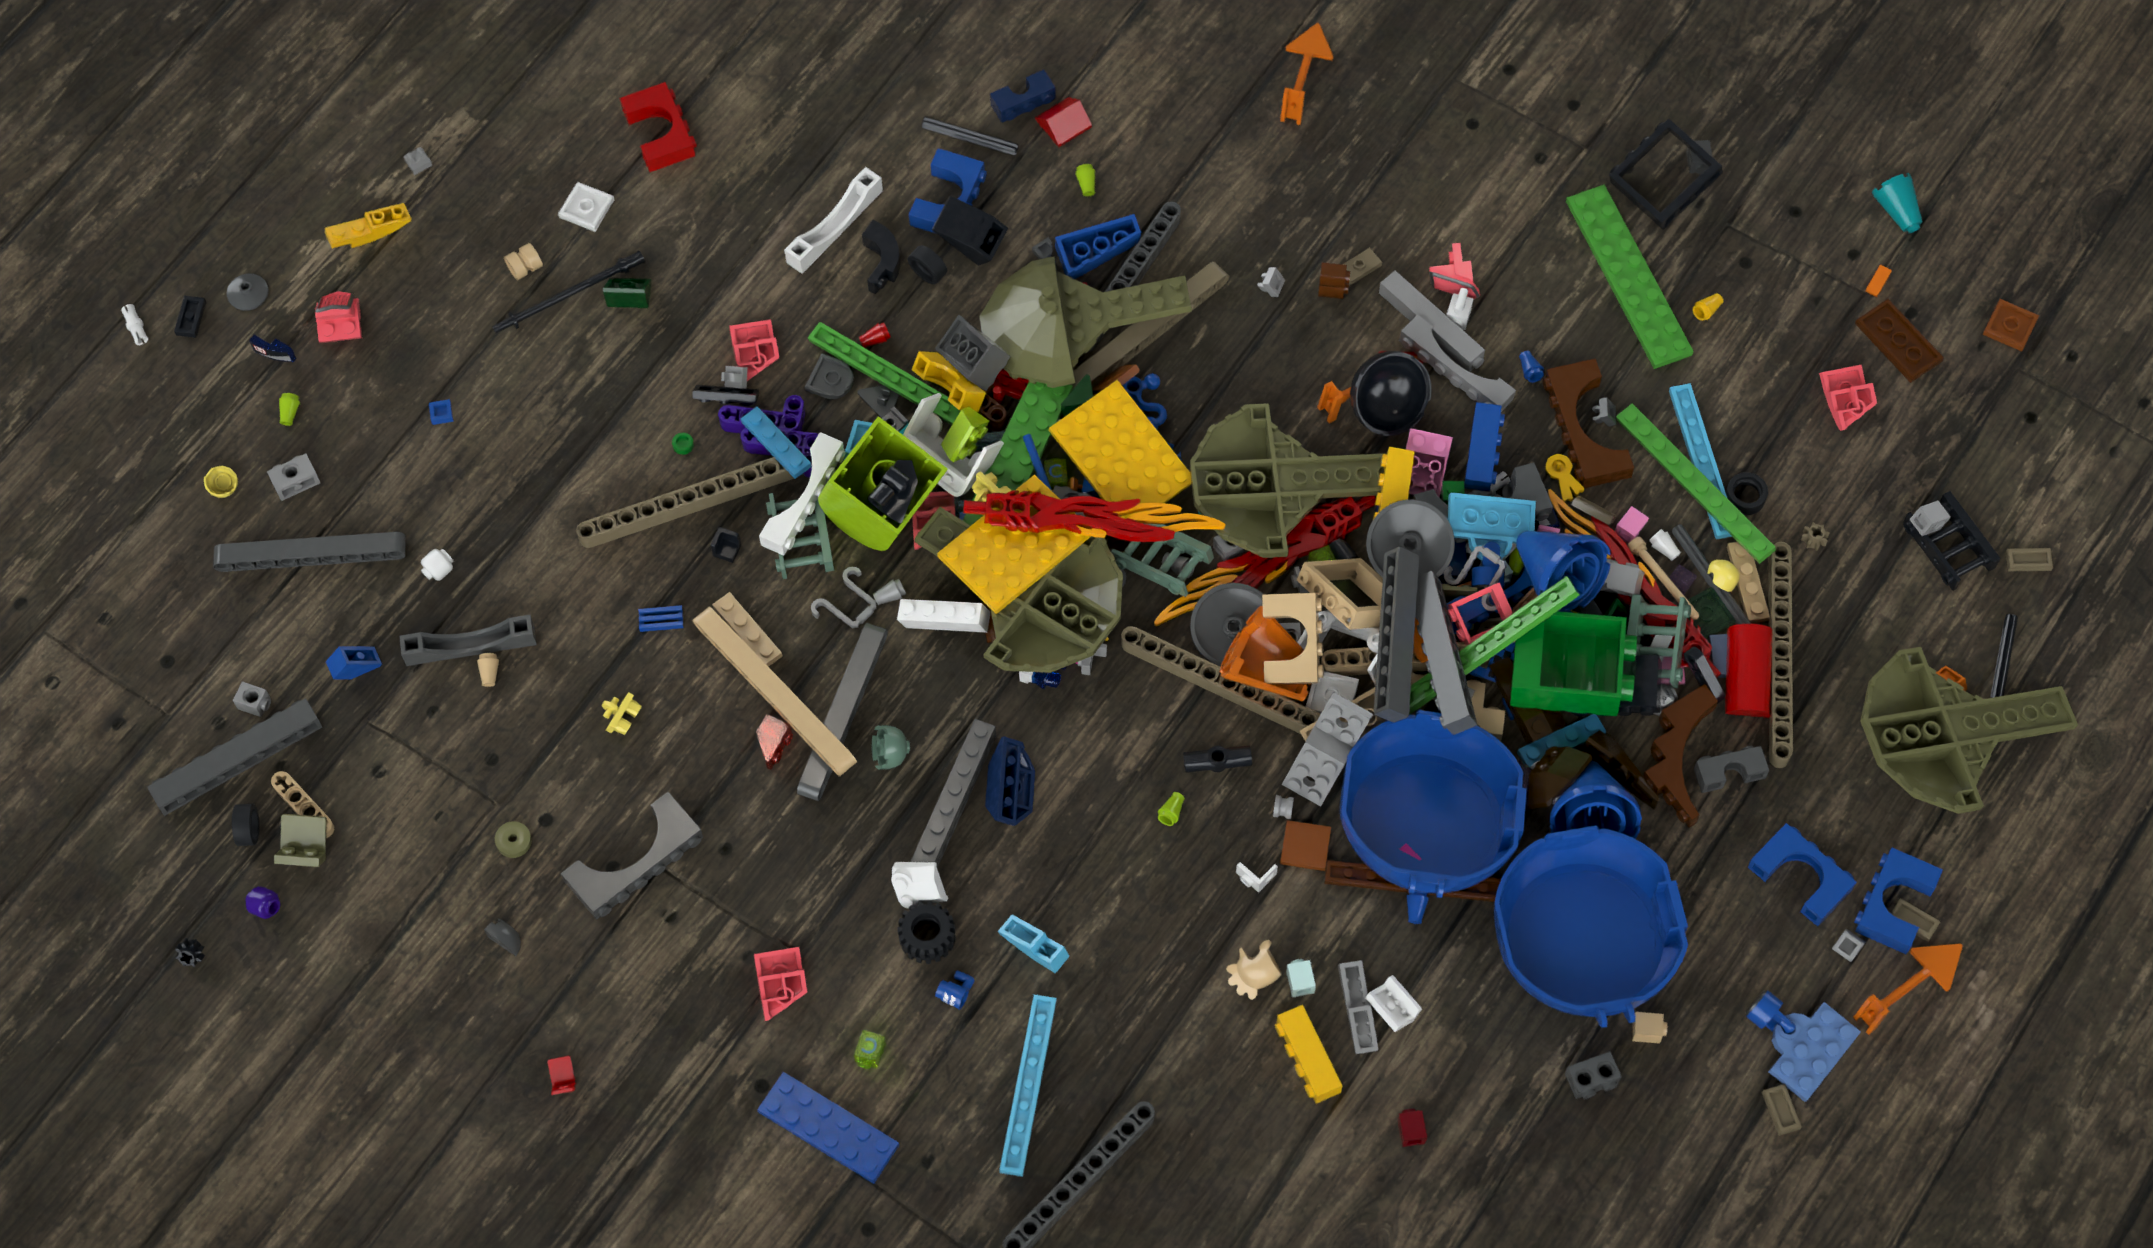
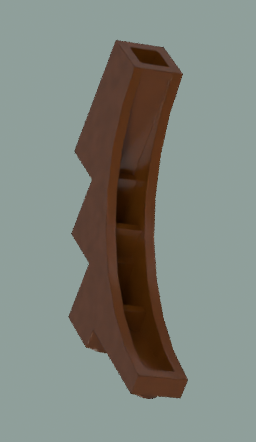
(1667, 775)

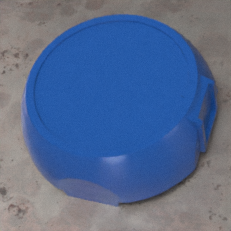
(1438, 793)
(1590, 922)

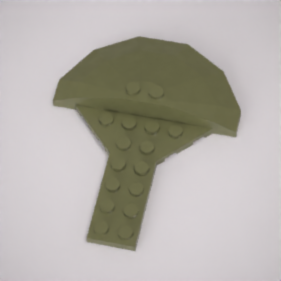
(1054, 319)
(1267, 481)
(1057, 617)
(1941, 737)

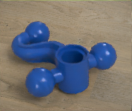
(1150, 382)

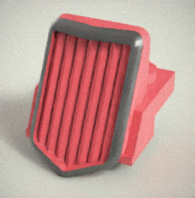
(1454, 276)
(338, 317)

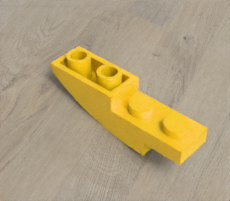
(368, 229)

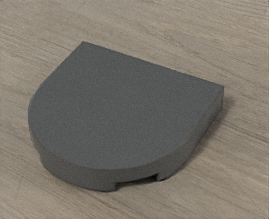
(830, 378)

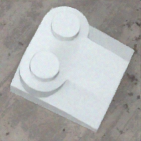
(917, 883)

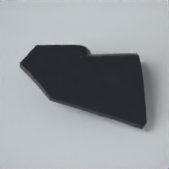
(895, 490)

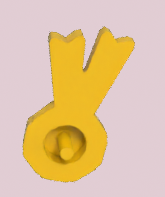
(1559, 468)

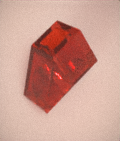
(772, 738)

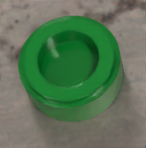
(682, 443)

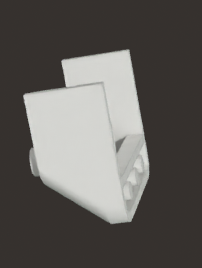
(925, 431)
(1370, 635)

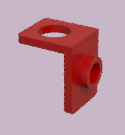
(561, 1075)

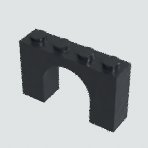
(1646, 688)

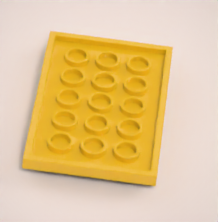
(1120, 450)
(1005, 562)

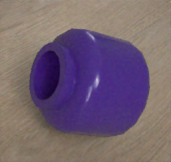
(262, 902)

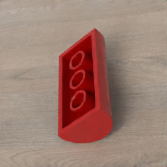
(1749, 670)

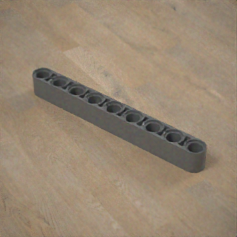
(1144, 252)
(309, 551)
(844, 705)
(1084, 1170)

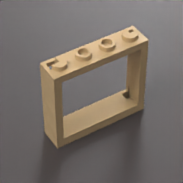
(1316, 579)

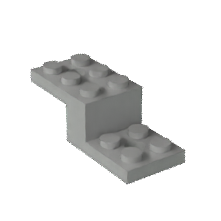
(1327, 749)

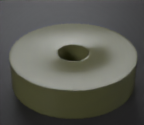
(516, 848)

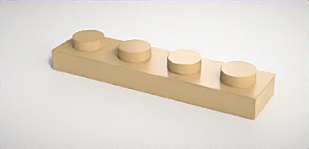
(1748, 584)
(747, 629)

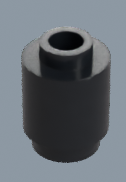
(1342, 550)

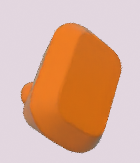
(1073, 484)

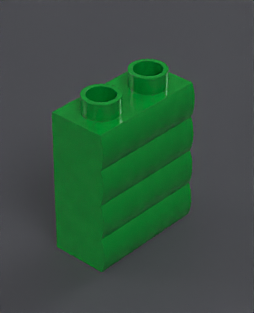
(1574, 664)

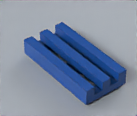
(646, 615)

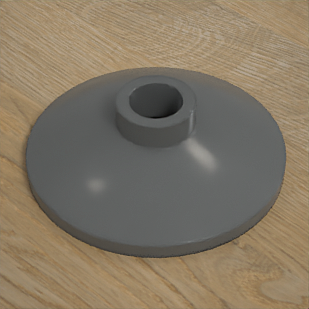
(249, 298)

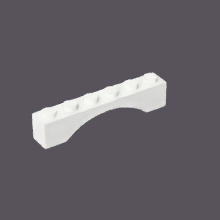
(857, 198)
(781, 529)

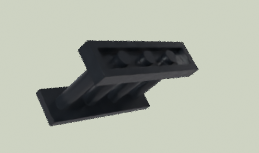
(1972, 539)

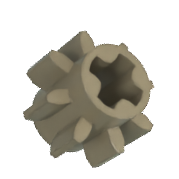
(1819, 532)

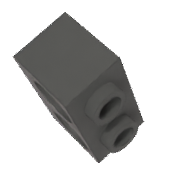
(1590, 1070)

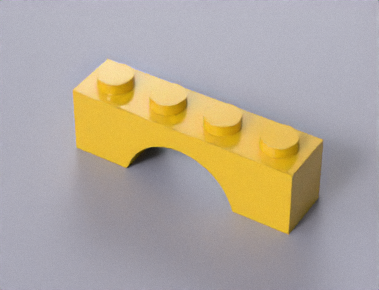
(937, 369)

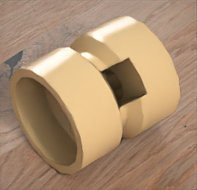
(523, 261)

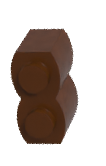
(1333, 280)

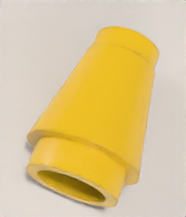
(1706, 307)

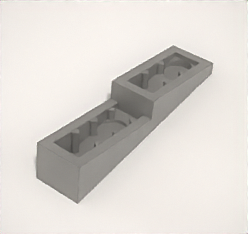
(1358, 1007)

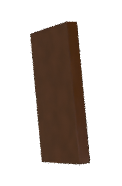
(1899, 340)

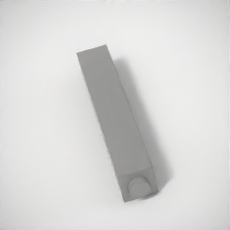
(1446, 333)

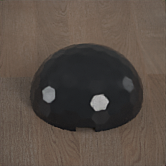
(1390, 392)

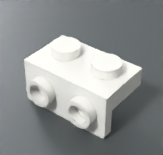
(1394, 1004)

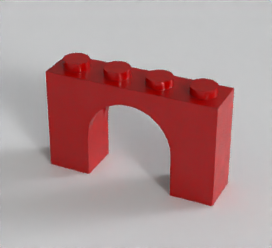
(659, 102)

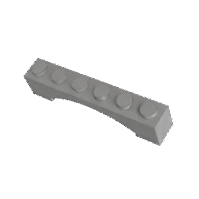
(1419, 338)

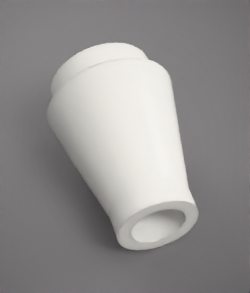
(1664, 544)

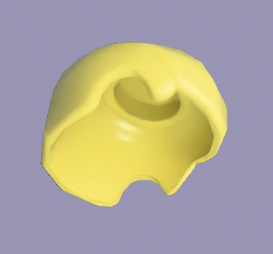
(221, 481)
(1725, 574)

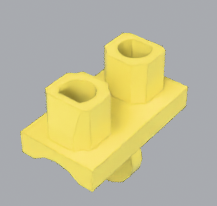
(986, 485)
(618, 723)

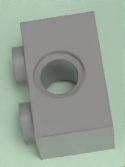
(290, 486)

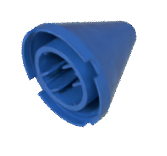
(1554, 555)
(1598, 802)

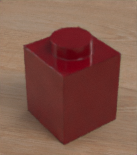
(1412, 1127)

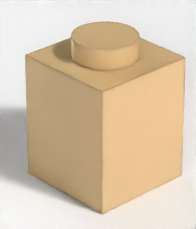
(1648, 1027)

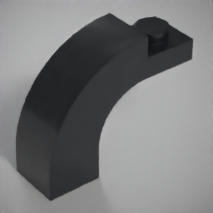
(883, 242)

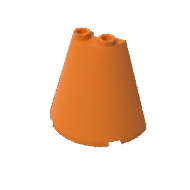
(1260, 642)

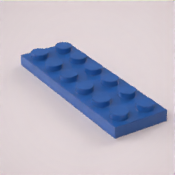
(828, 1127)

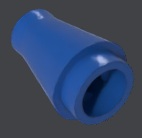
(1531, 367)
(1416, 906)

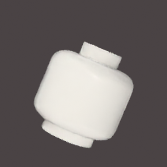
(436, 564)

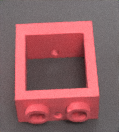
(1499, 600)

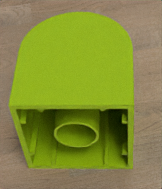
(847, 491)

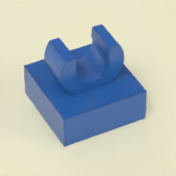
(441, 412)

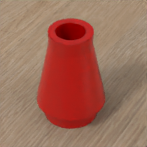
(875, 335)

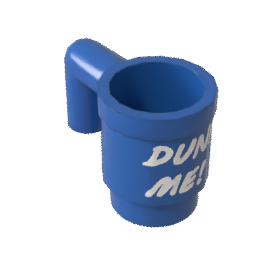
(953, 993)

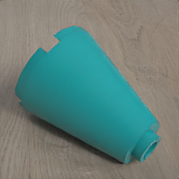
(1900, 202)

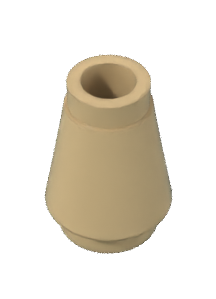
(488, 668)

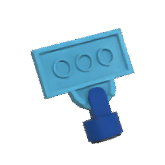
(1490, 523)

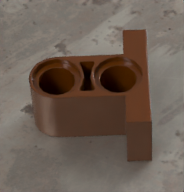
(991, 410)

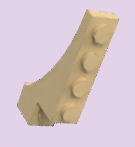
(1488, 718)

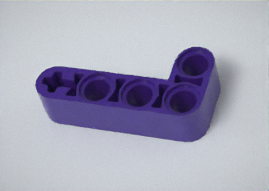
(731, 416)
(803, 440)

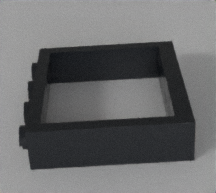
(1687, 196)

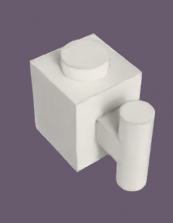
(1460, 308)

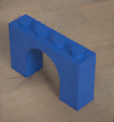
(952, 167)
(1791, 846)
(1876, 920)

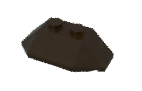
(1555, 774)

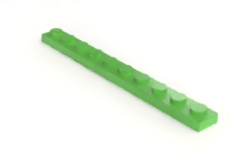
(880, 370)
(1696, 484)
(1501, 636)

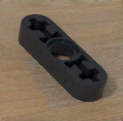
(1703, 672)

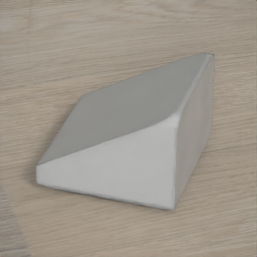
(1848, 945)

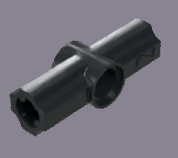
(1231, 756)

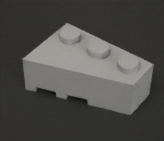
(1623, 579)

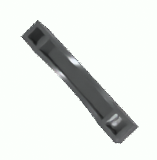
(507, 635)

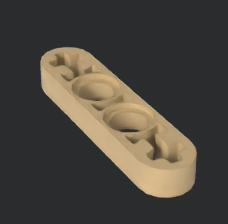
(305, 801)

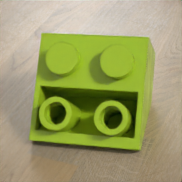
(964, 434)

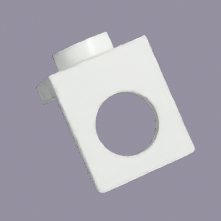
(1250, 879)

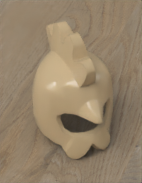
(1254, 972)

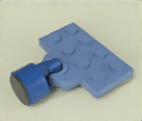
(1806, 1044)

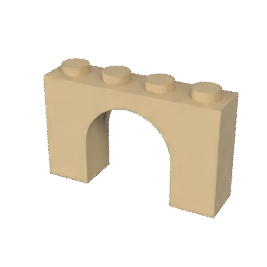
(1305, 667)

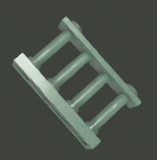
(820, 538)
(1182, 544)
(1637, 627)

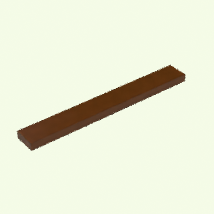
(1362, 876)

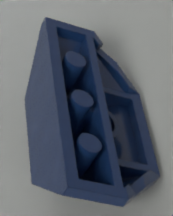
(1010, 783)

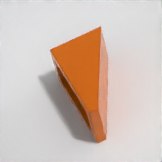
(1878, 280)
(1947, 672)

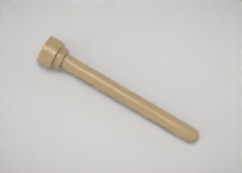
(1638, 548)

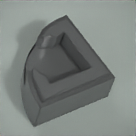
(1043, 249)

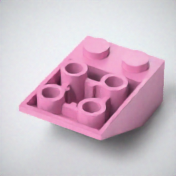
(1429, 460)

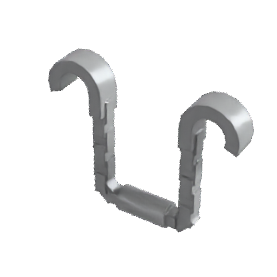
(1492, 557)
(868, 611)

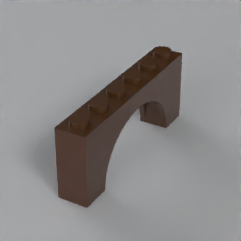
(1592, 462)

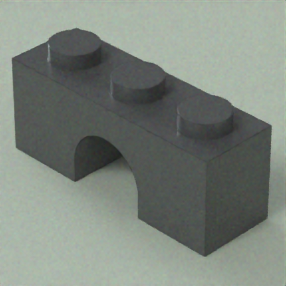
(1748, 762)

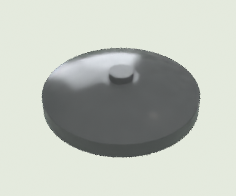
(1416, 528)
(1220, 617)

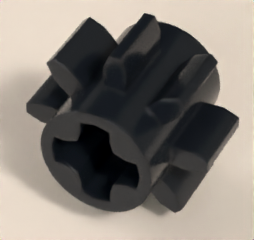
(189, 952)

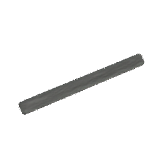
(1702, 565)

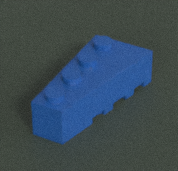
(1095, 245)
(1482, 448)

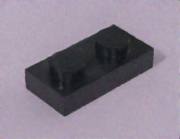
(190, 316)

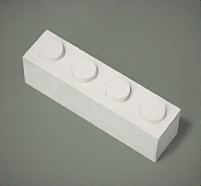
(943, 615)

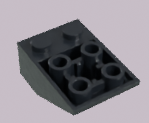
(970, 230)

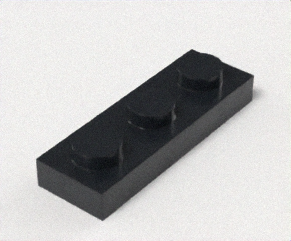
(725, 394)

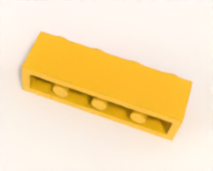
(1396, 477)
(1308, 1053)

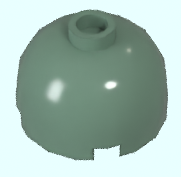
(889, 747)

